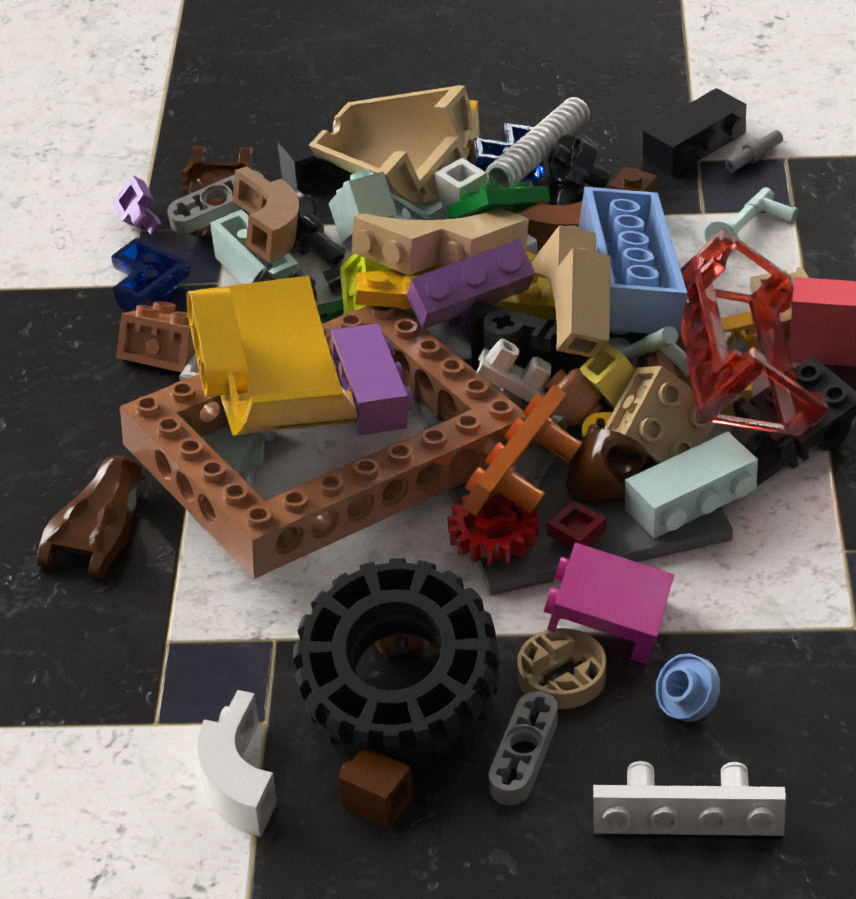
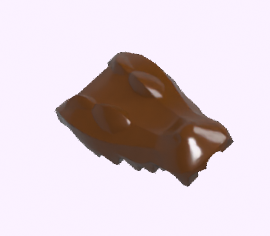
(203, 173)
(98, 518)

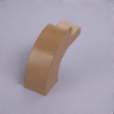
(272, 213)

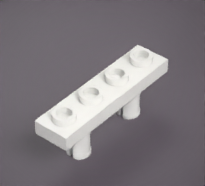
(689, 810)

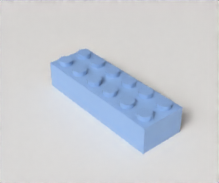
(644, 268)

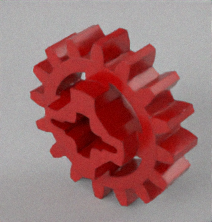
(495, 532)

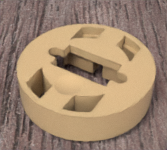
(552, 651)

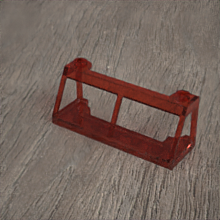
(723, 374)

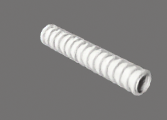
(538, 143)

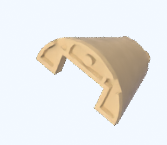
(401, 135)

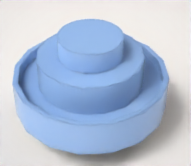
(687, 687)

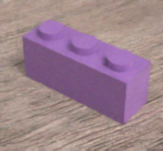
(480, 278)
(368, 370)

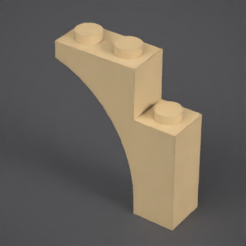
(421, 244)
(579, 289)

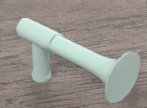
(760, 202)
(660, 340)

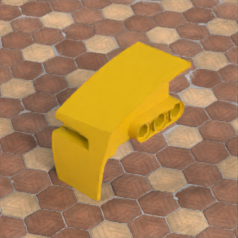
(267, 356)

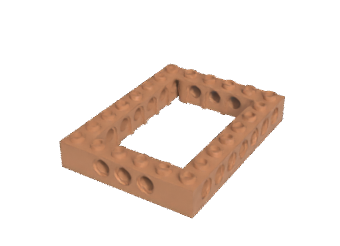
(262, 535)

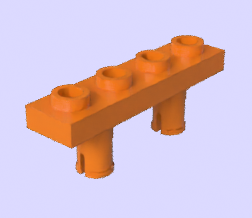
(501, 474)

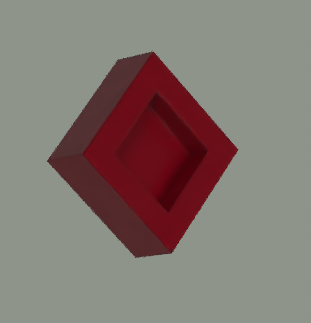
(577, 525)

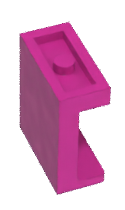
(610, 597)

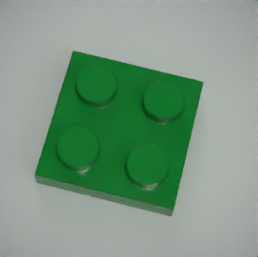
(516, 199)

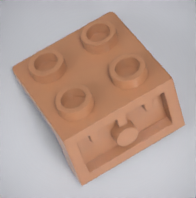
(156, 336)

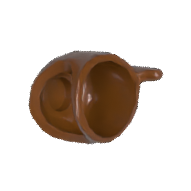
(599, 470)

